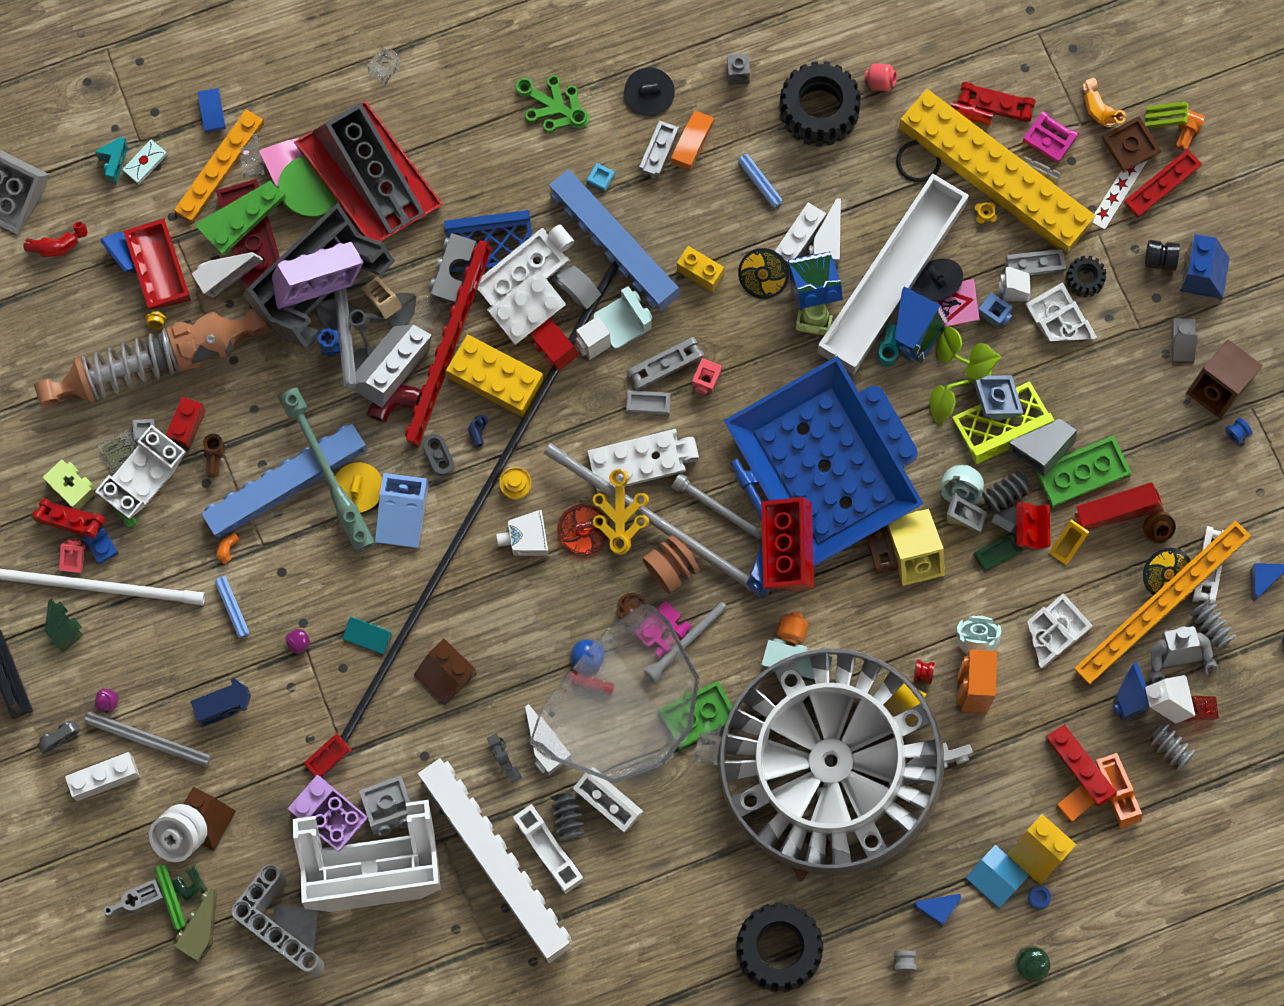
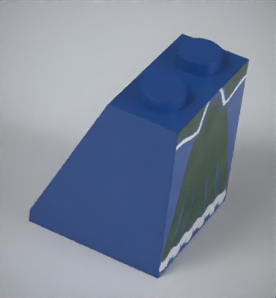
(1205, 267)
(814, 280)
(918, 325)

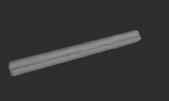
(345, 338)
(147, 739)

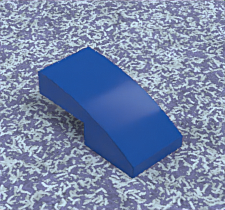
(211, 110)

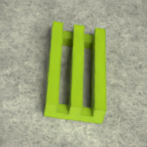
(1152, 114)

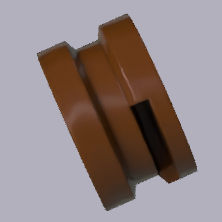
(629, 603)

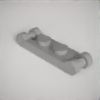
(665, 363)

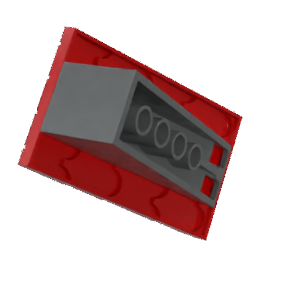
(368, 173)

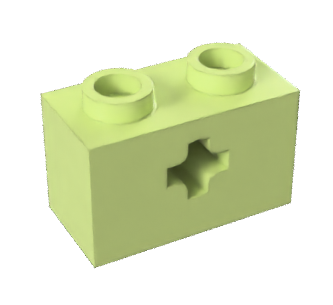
(64, 473)

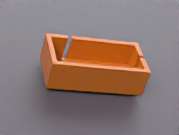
(977, 681)

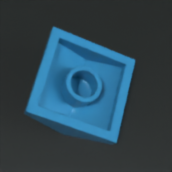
(997, 876)

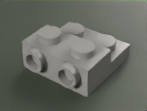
(386, 805)

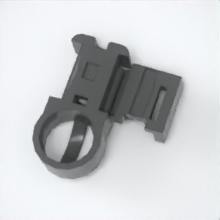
(502, 757)

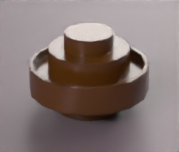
(1159, 527)

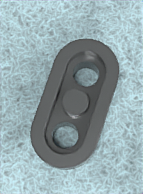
(439, 455)
(51, 741)

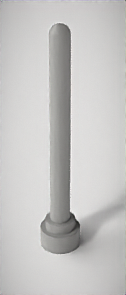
(683, 485)
(703, 624)

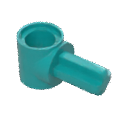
(889, 345)

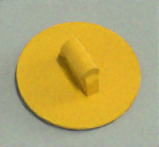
(361, 484)

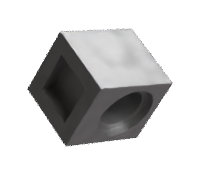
(738, 69)

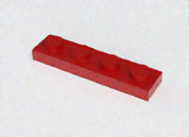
(1162, 183)
(1081, 765)

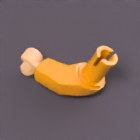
(1096, 109)

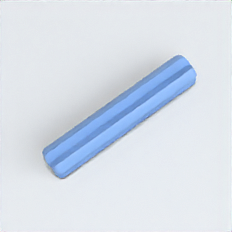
(760, 180)
(232, 607)

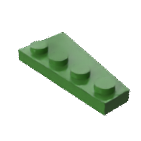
(238, 218)

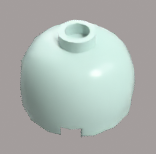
(963, 482)
(978, 634)

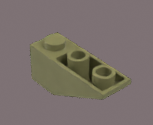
(198, 935)

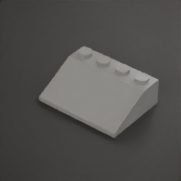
(19, 191)

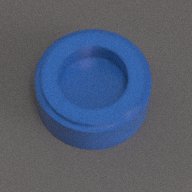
(1039, 897)

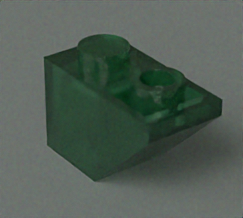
(60, 628)

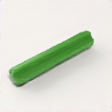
(170, 897)

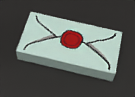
(144, 162)

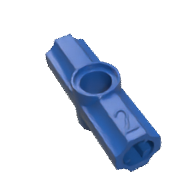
(329, 342)

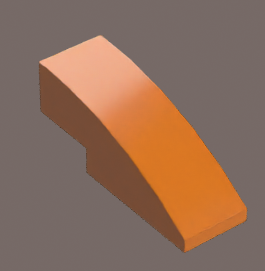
(692, 140)
(1124, 804)

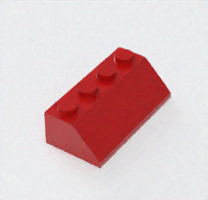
(787, 544)

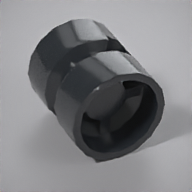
(1163, 255)

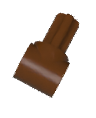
(213, 456)

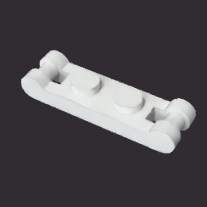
(1213, 580)

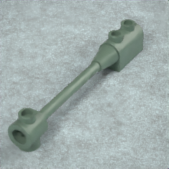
(346, 510)

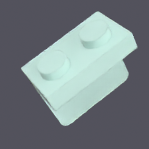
(625, 318)

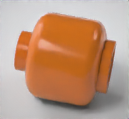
(792, 628)

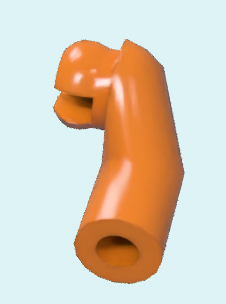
(224, 547)

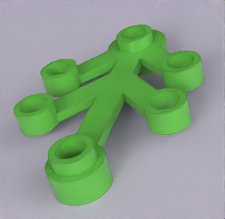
(554, 105)

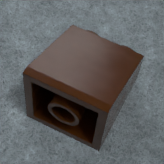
(1224, 378)

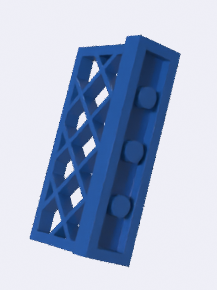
(490, 222)

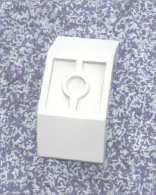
(142, 473)

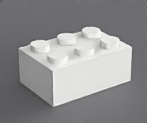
(526, 307)

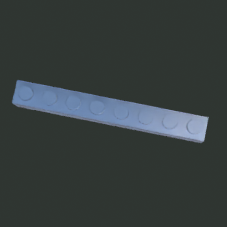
(615, 240)
(282, 482)

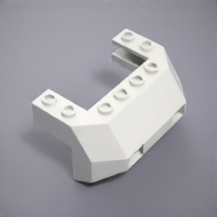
(370, 870)

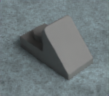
(1183, 340)
(966, 514)

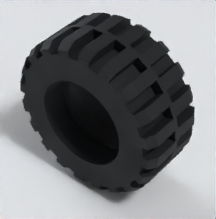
(819, 78)
(785, 916)

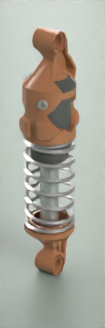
(176, 348)

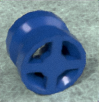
(1238, 431)

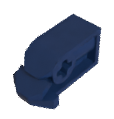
(221, 703)

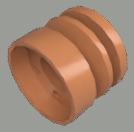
(673, 562)

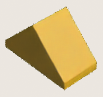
(1069, 542)

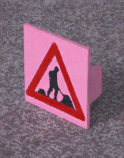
(962, 305)

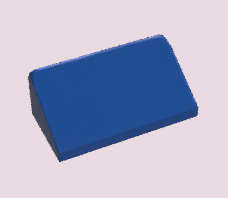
(119, 250)

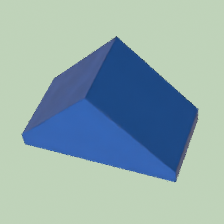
(1263, 576)
(938, 908)

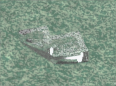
(251, 159)

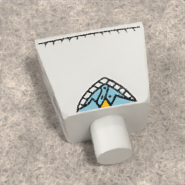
(525, 535)

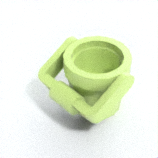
(814, 320)

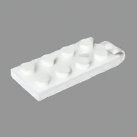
(520, 264)
(637, 460)

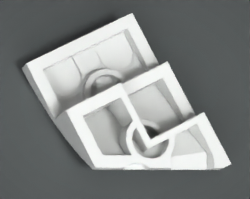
(1059, 316)
(1057, 629)

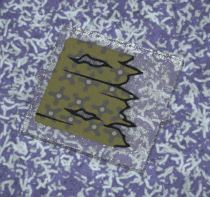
(117, 449)

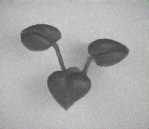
(360, 321)

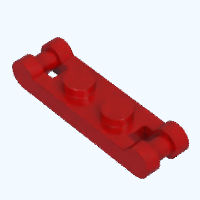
(997, 102)
(68, 518)

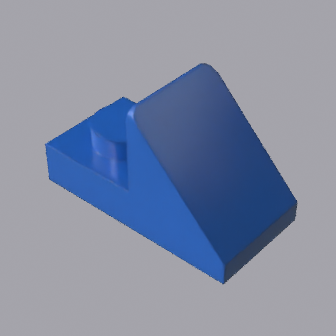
(101, 546)

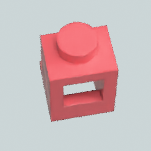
(706, 370)

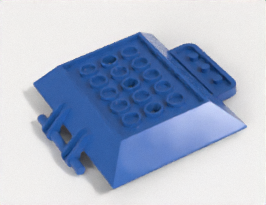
(851, 432)

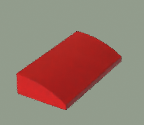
(157, 265)

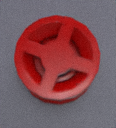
(924, 671)

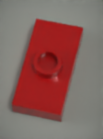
(327, 756)

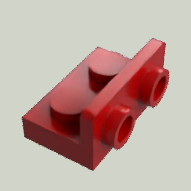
(1033, 526)

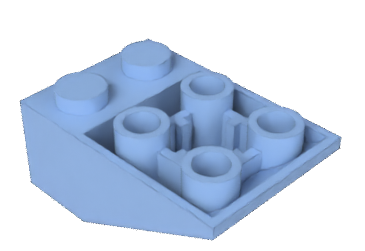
(401, 510)

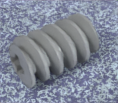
(1212, 624)
(1171, 746)

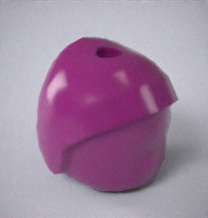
(297, 641)
(106, 700)

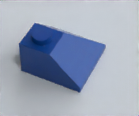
(1132, 696)

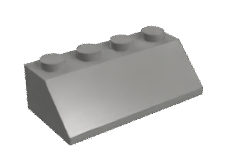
(391, 363)

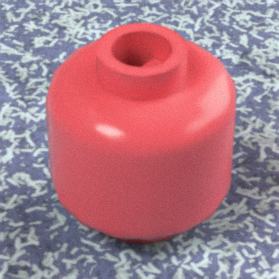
(881, 77)

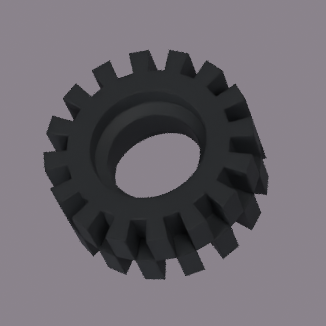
(1083, 288)

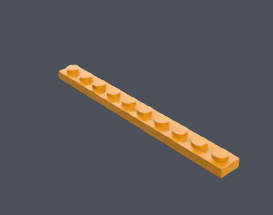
(1162, 603)

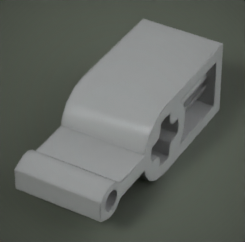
(146, 896)

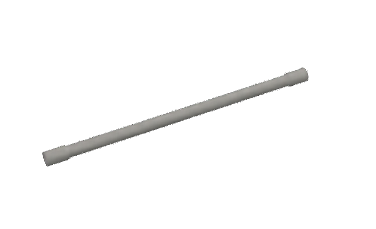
(562, 458)

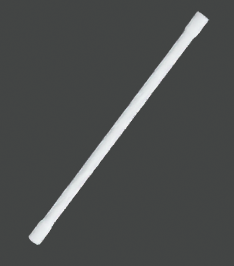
(186, 596)

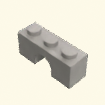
(456, 250)

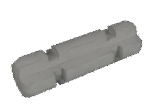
(1052, 176)

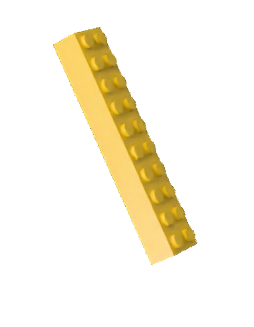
(996, 171)

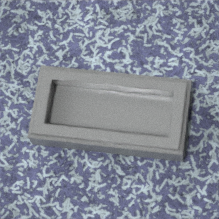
(648, 403)

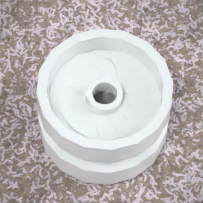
(177, 833)

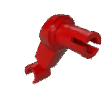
(56, 247)

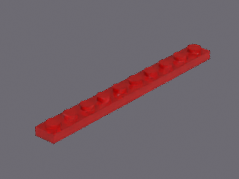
(450, 339)

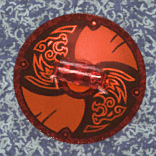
(578, 532)

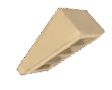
(382, 298)

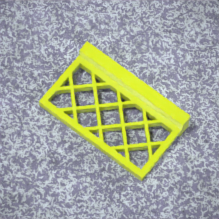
(1000, 443)

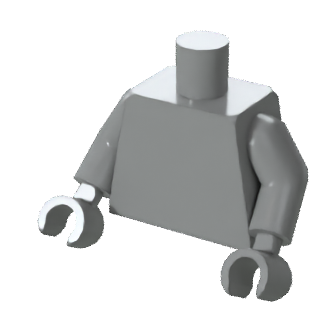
(1178, 648)

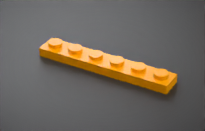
(218, 166)

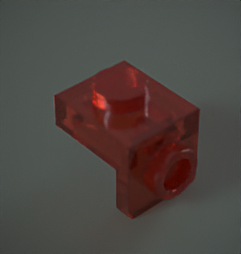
(1205, 708)

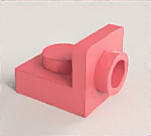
(72, 555)

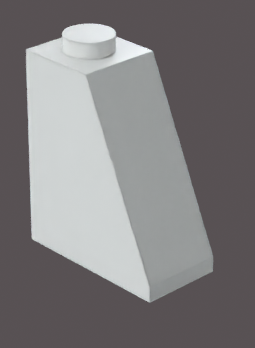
(1171, 698)

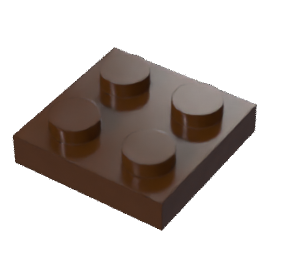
(1131, 144)

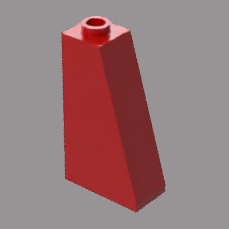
(1119, 507)

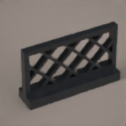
(11, 683)

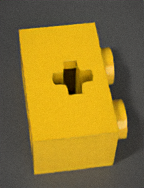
(700, 269)

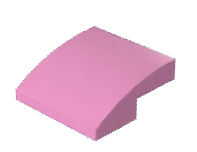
(278, 157)

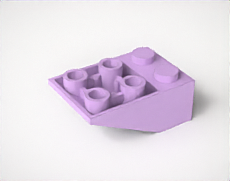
(334, 814)

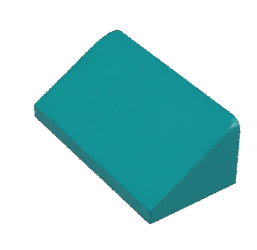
(367, 635)

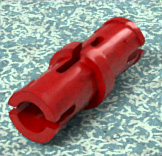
(973, 113)

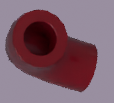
(403, 396)

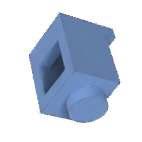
(995, 304)

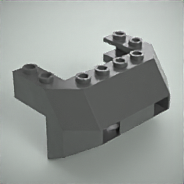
(330, 230)

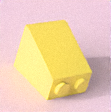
(917, 547)

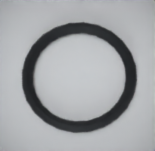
(903, 173)

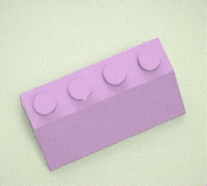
(315, 274)

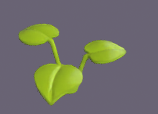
(980, 364)

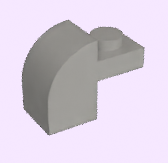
(577, 286)

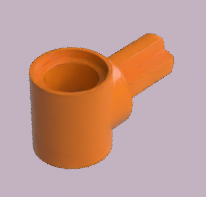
(1192, 128)

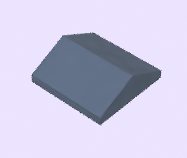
(998, 397)

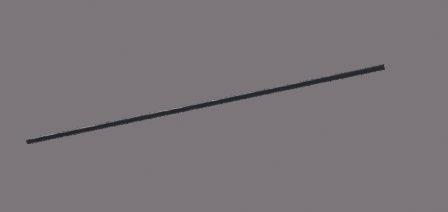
(469, 518)

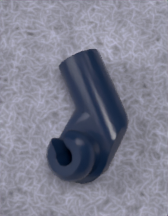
(476, 428)

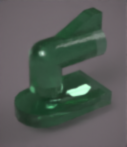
(188, 892)

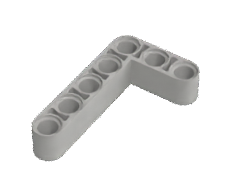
(271, 930)

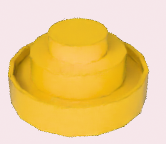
(515, 483)

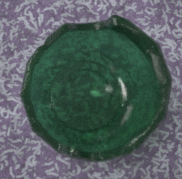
(1032, 963)

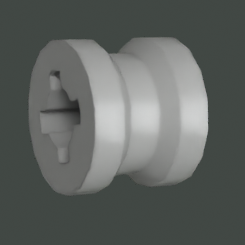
(905, 960)

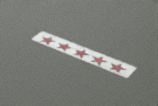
(1116, 195)

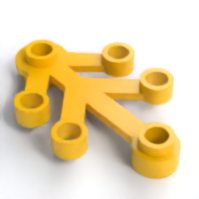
(620, 514)

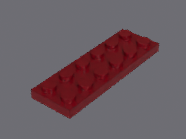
(258, 240)

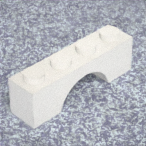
(548, 849)

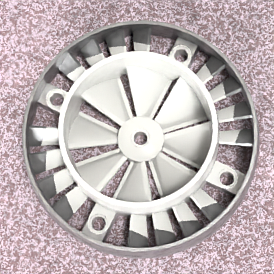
(884, 761)

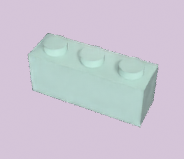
(778, 650)

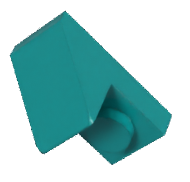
(115, 155)

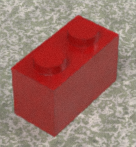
(554, 344)
(186, 422)

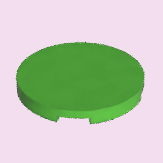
(304, 190)

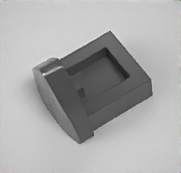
(1006, 520)

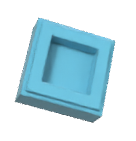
(600, 177)

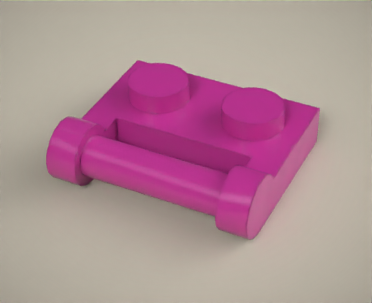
(1048, 142)

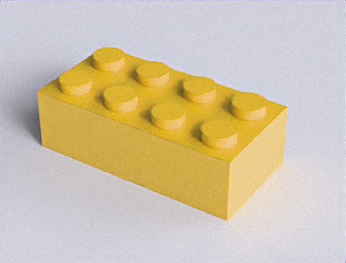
(495, 375)

